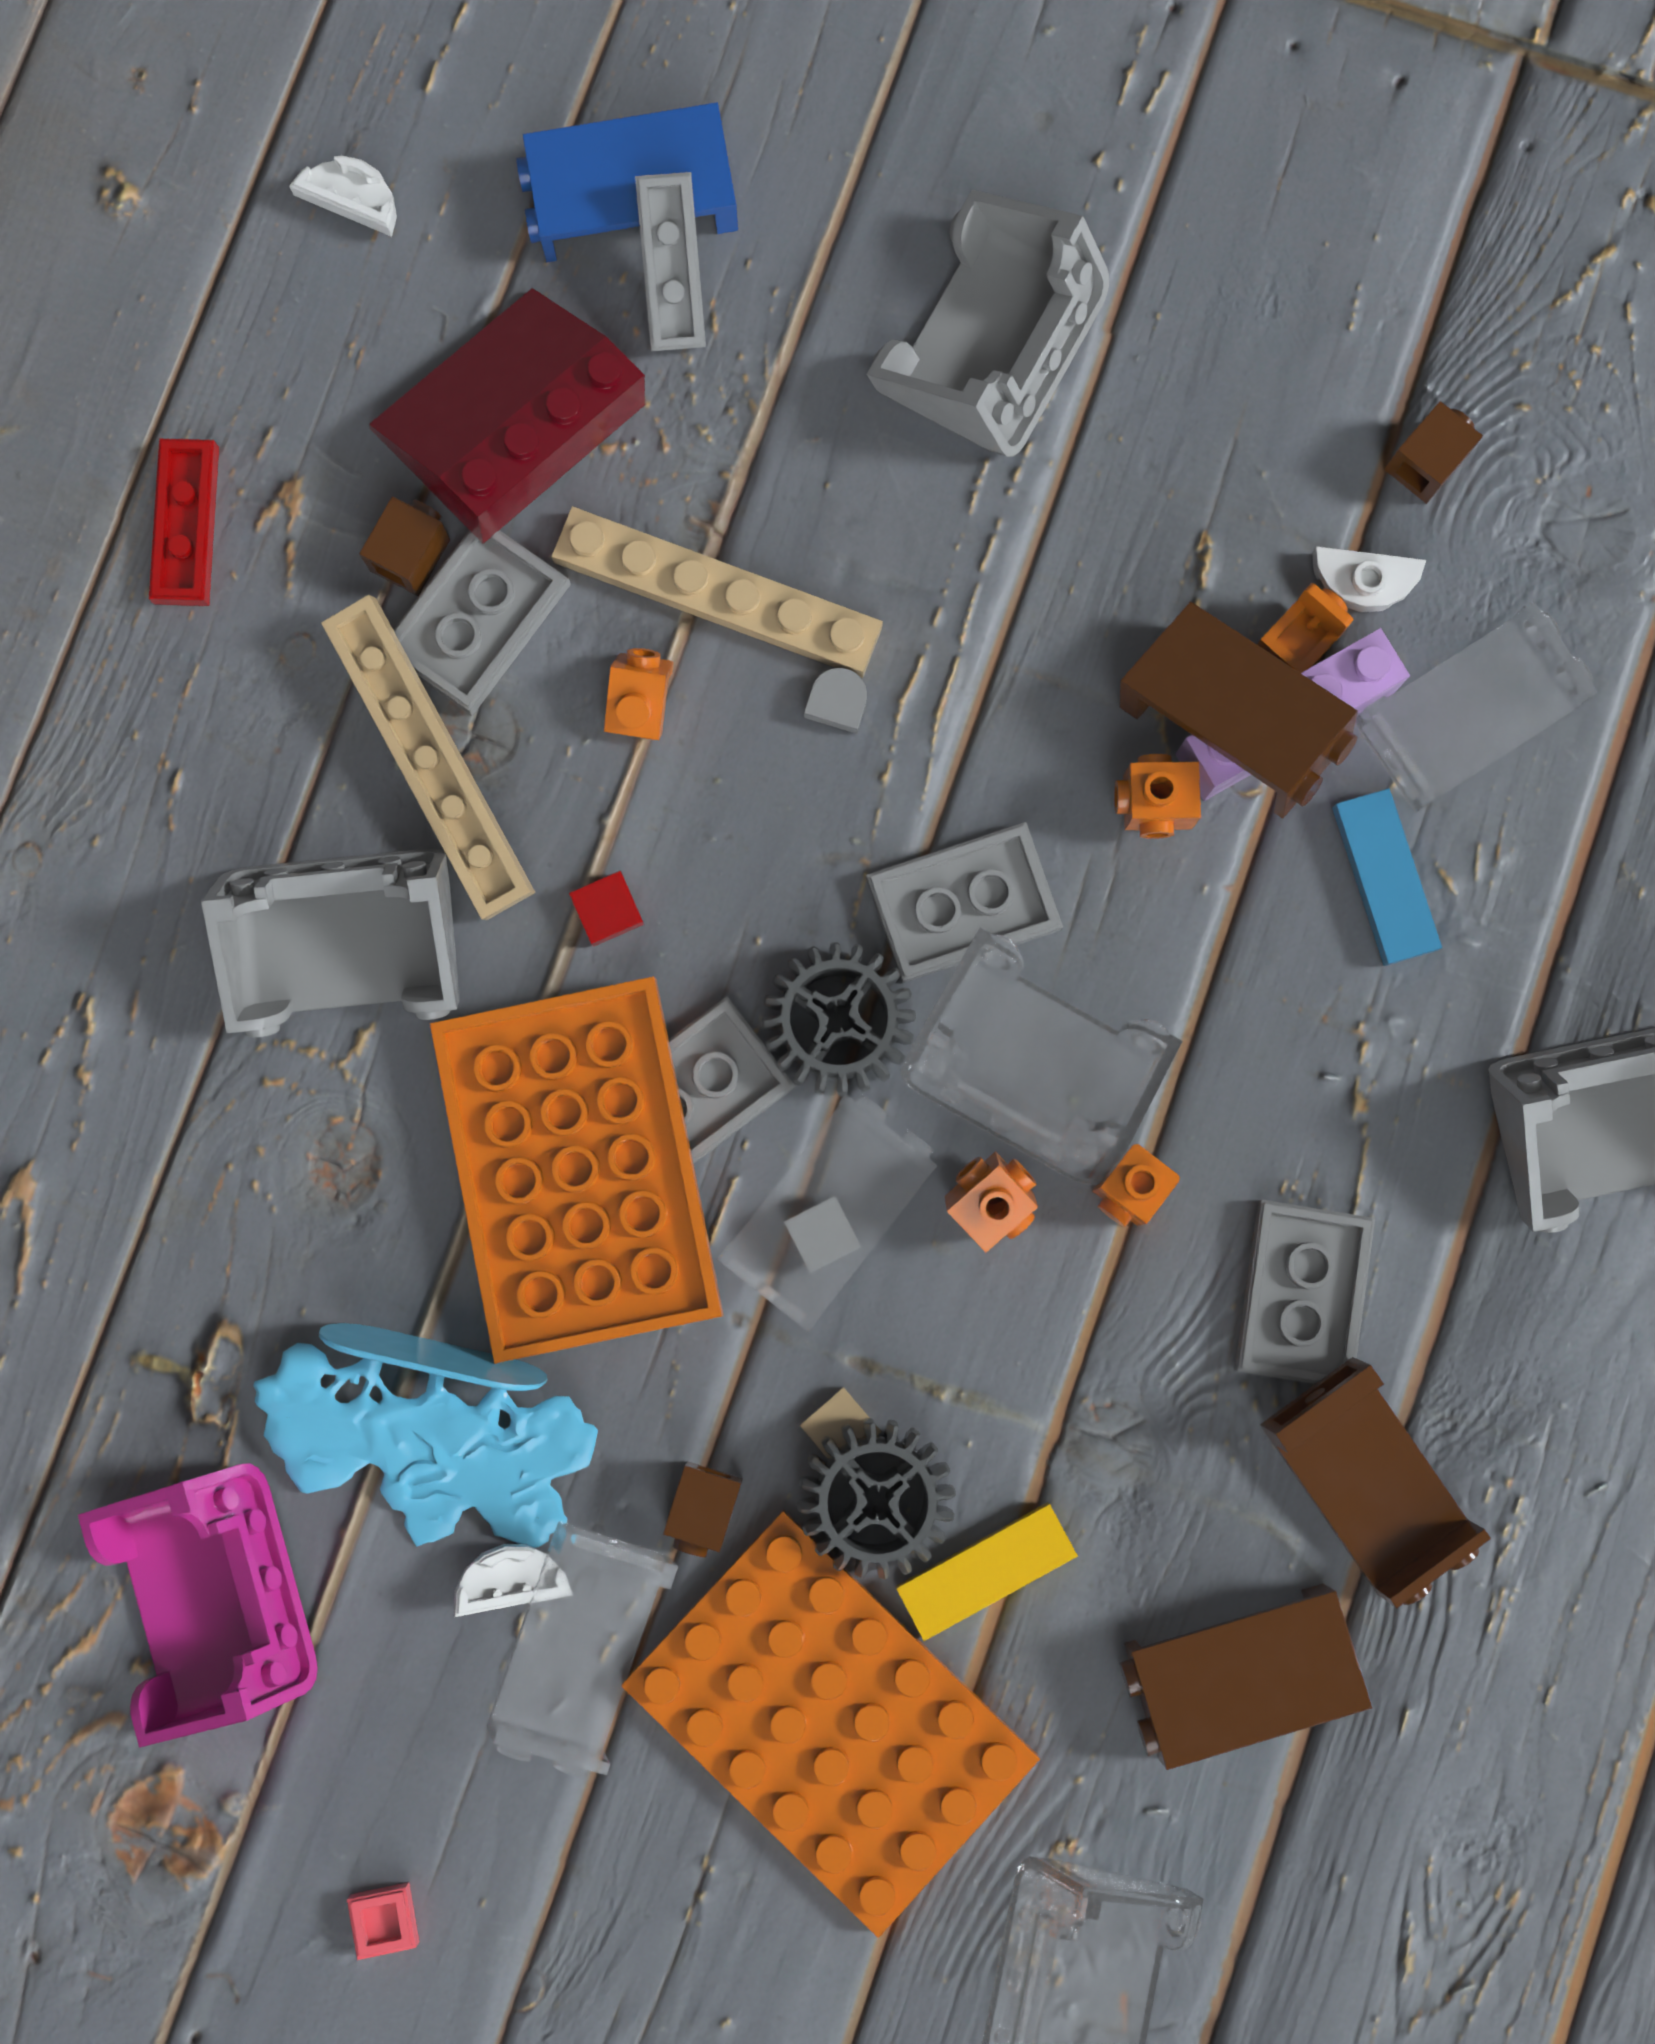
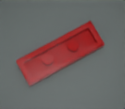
(184, 522)

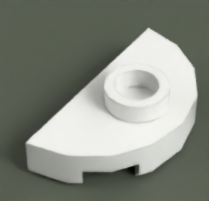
(349, 189)
(1366, 579)
(498, 1579)

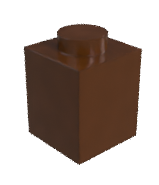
(1434, 451)
(406, 544)
(702, 1509)

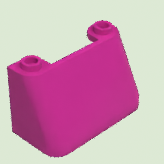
(210, 1600)

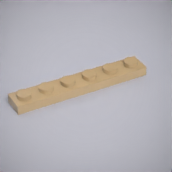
(717, 591)
(428, 757)

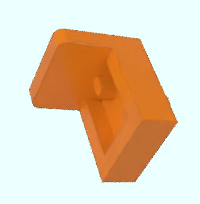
(1307, 628)
(637, 694)
(1135, 1187)

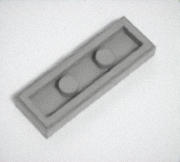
(670, 261)

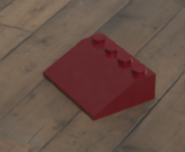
(512, 411)

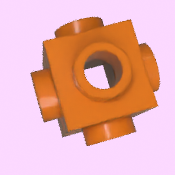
(1177, 793)
(979, 1212)

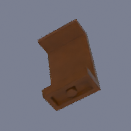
(1242, 704)
(1373, 1484)
(1246, 1679)

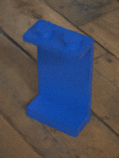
(588, 172)

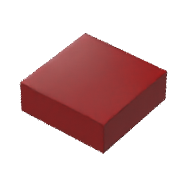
(606, 908)

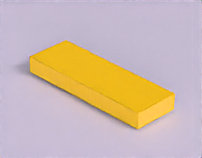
(986, 1571)

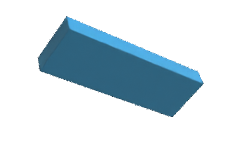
(1386, 877)

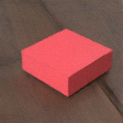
(383, 1921)

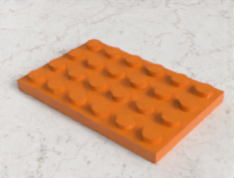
(576, 1170)
(830, 1723)

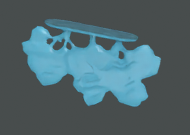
(431, 1447)

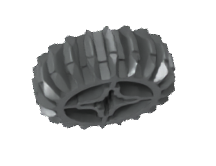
(861, 1035)
(856, 1518)

